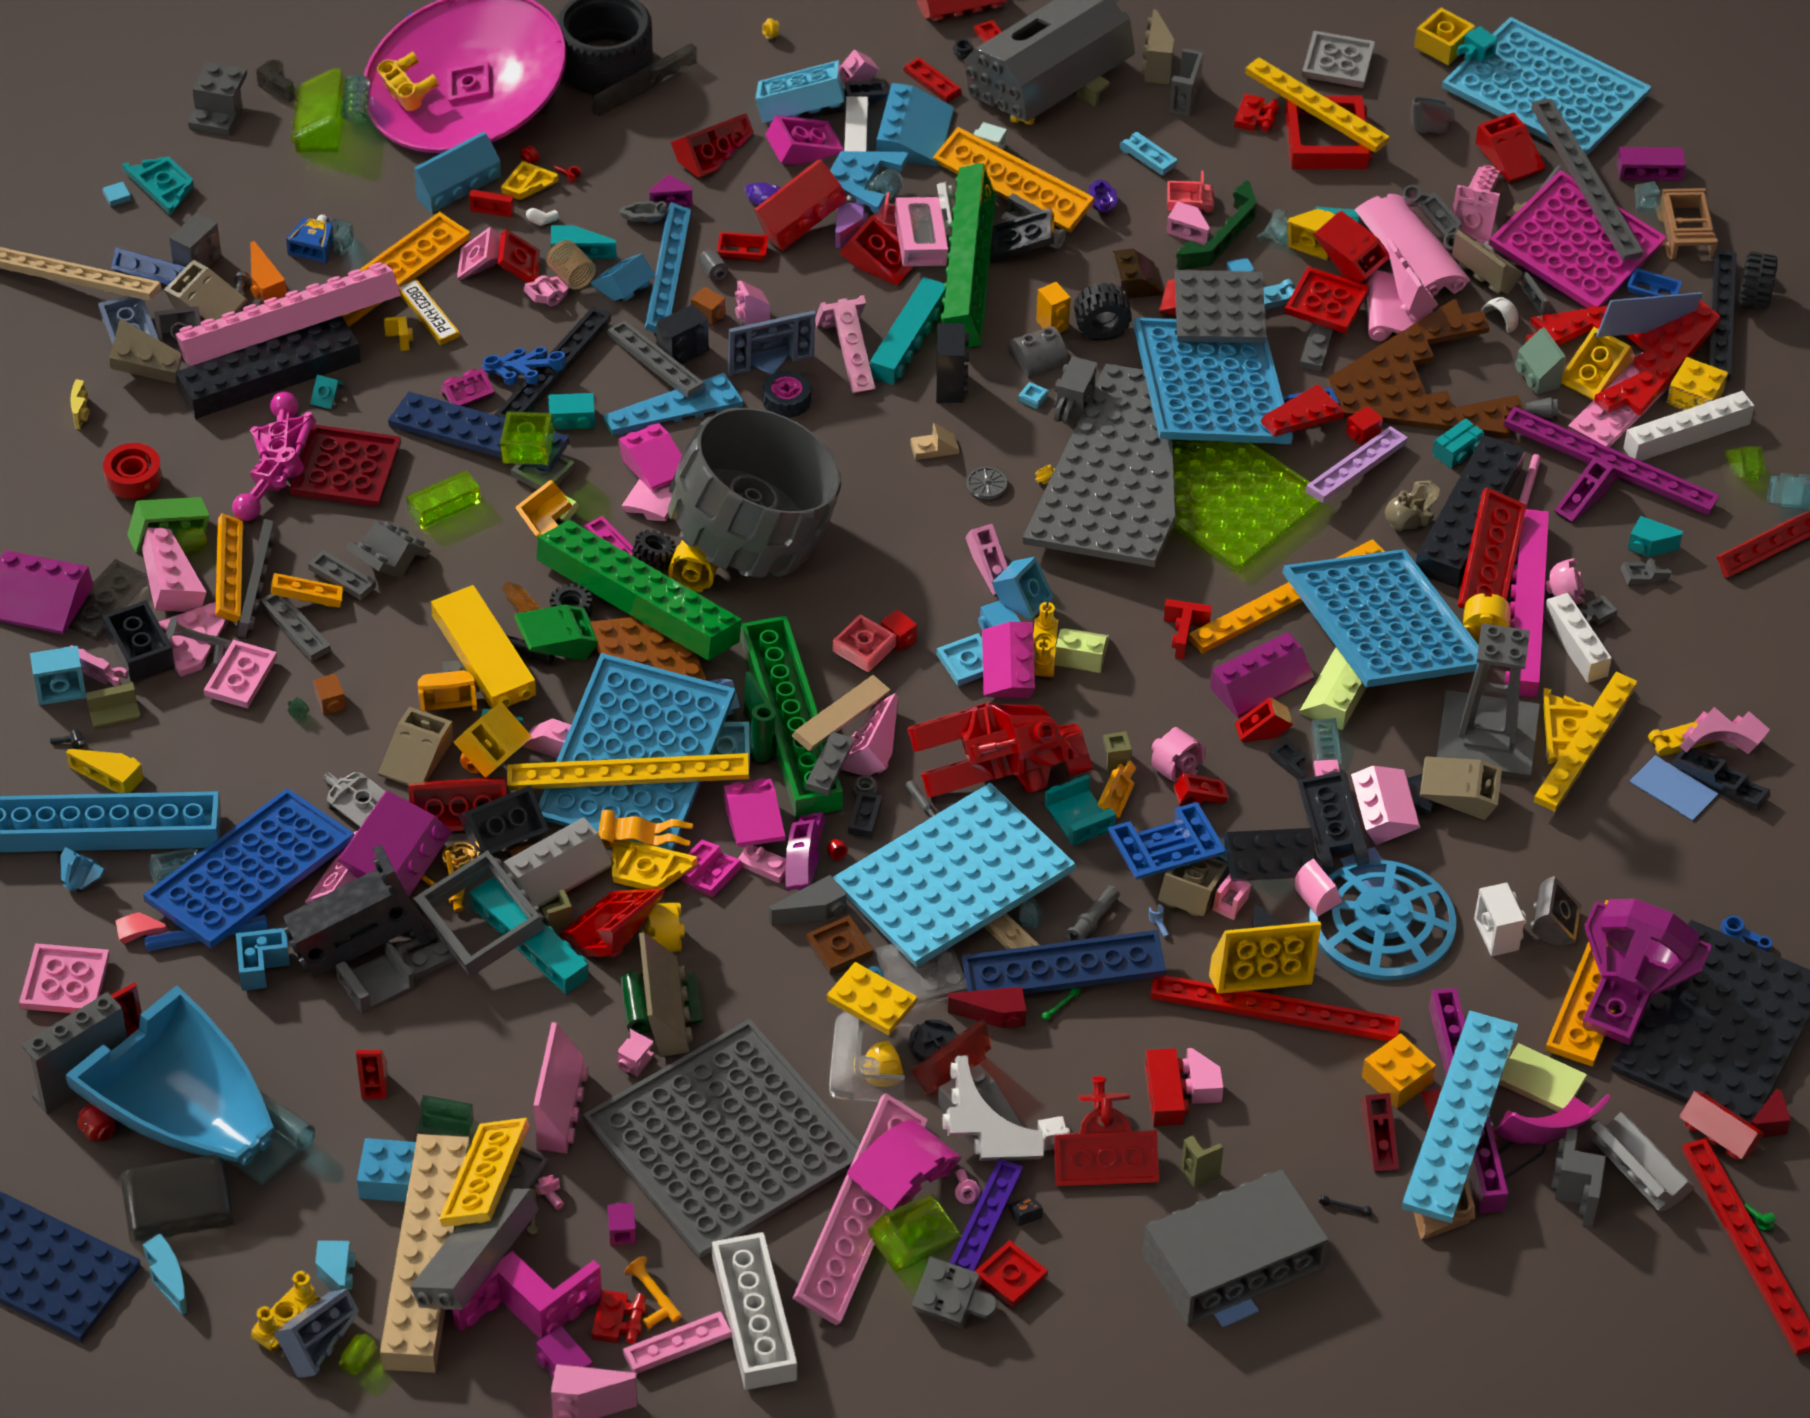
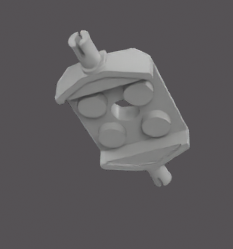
(346, 793)

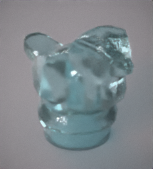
(1276, 228)

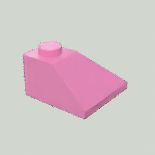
(479, 254)

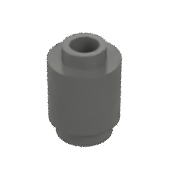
(713, 265)

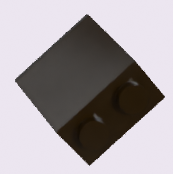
(1135, 274)

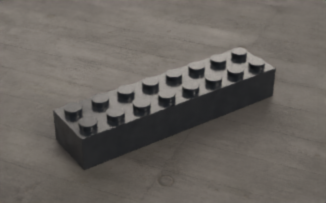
(268, 367)
(1449, 541)

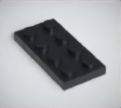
(1268, 853)

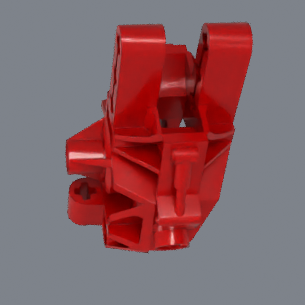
(1000, 744)

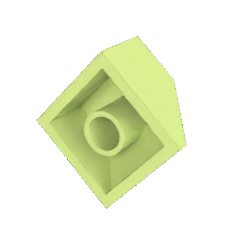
(1081, 650)

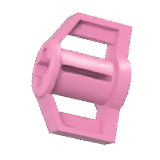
(544, 290)

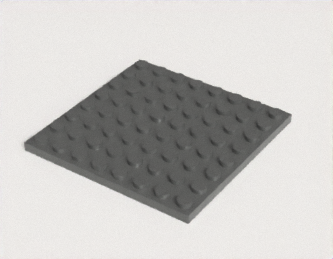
(724, 1137)

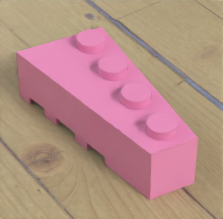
(170, 574)

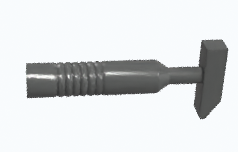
(920, 798)

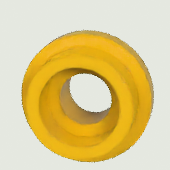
(770, 28)
(1044, 474)

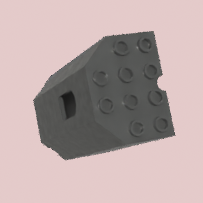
(1049, 55)

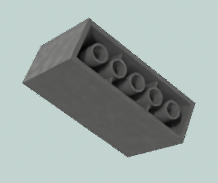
(1234, 1246)

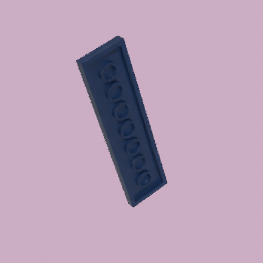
(460, 426)
(1067, 964)

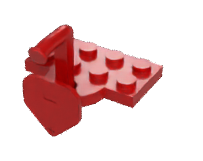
(1107, 1151)

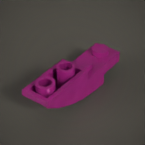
(802, 850)

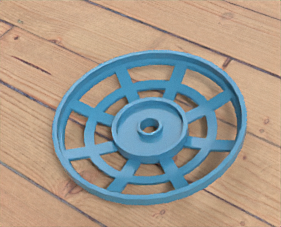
(1387, 926)

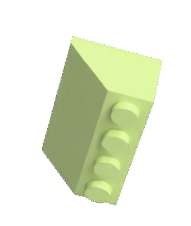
(1334, 692)

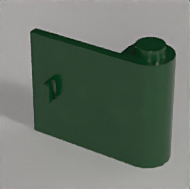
(761, 718)
(635, 1001)

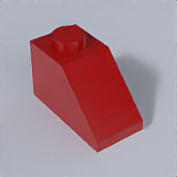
(1264, 721)

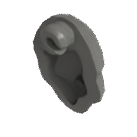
(645, 211)

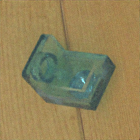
(342, 235)

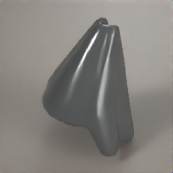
(1431, 115)

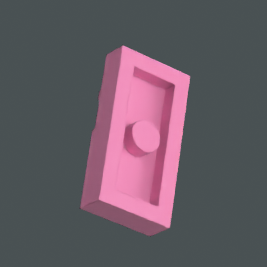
(763, 863)

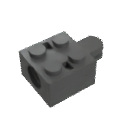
(1074, 389)
(954, 1293)

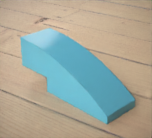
(165, 1272)

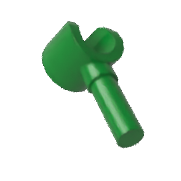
(1763, 1221)

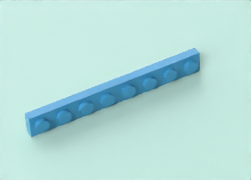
(668, 265)

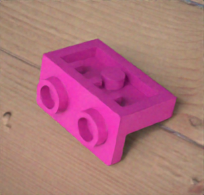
(468, 388)

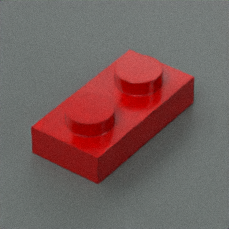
(491, 203)

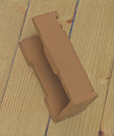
(1686, 236)

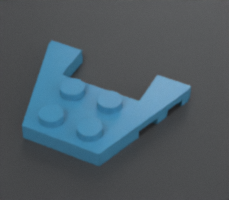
(858, 168)

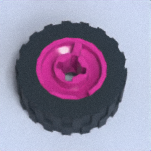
(786, 393)

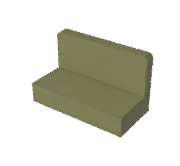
(113, 705)
(1201, 1165)

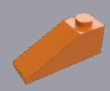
(266, 279)

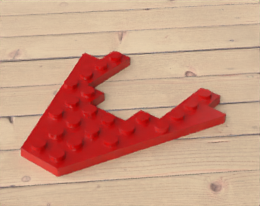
(1663, 347)

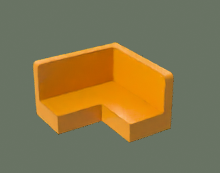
(544, 508)

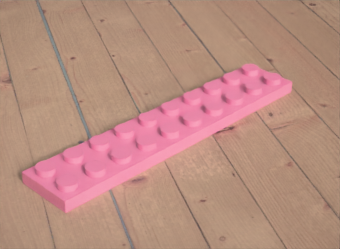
(844, 1239)

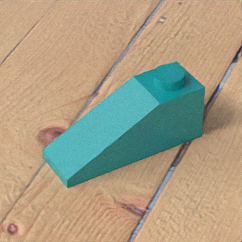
(592, 244)

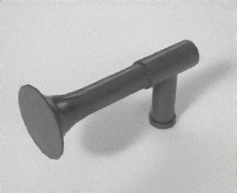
(220, 644)

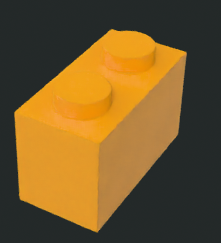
(1053, 307)

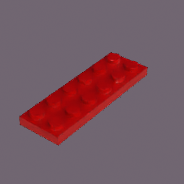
(1492, 546)

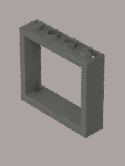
(460, 880)

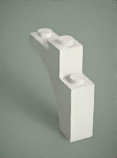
(995, 1134)

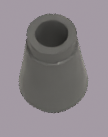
(1543, 408)

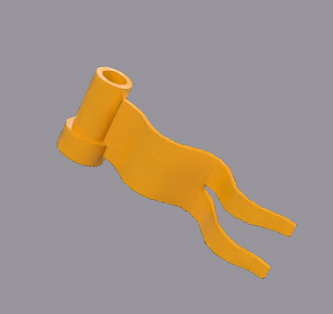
(638, 829)

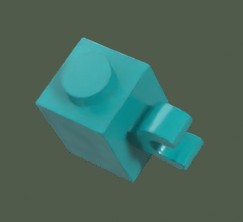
(1479, 45)

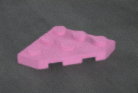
(189, 653)

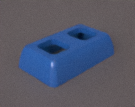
(1654, 281)

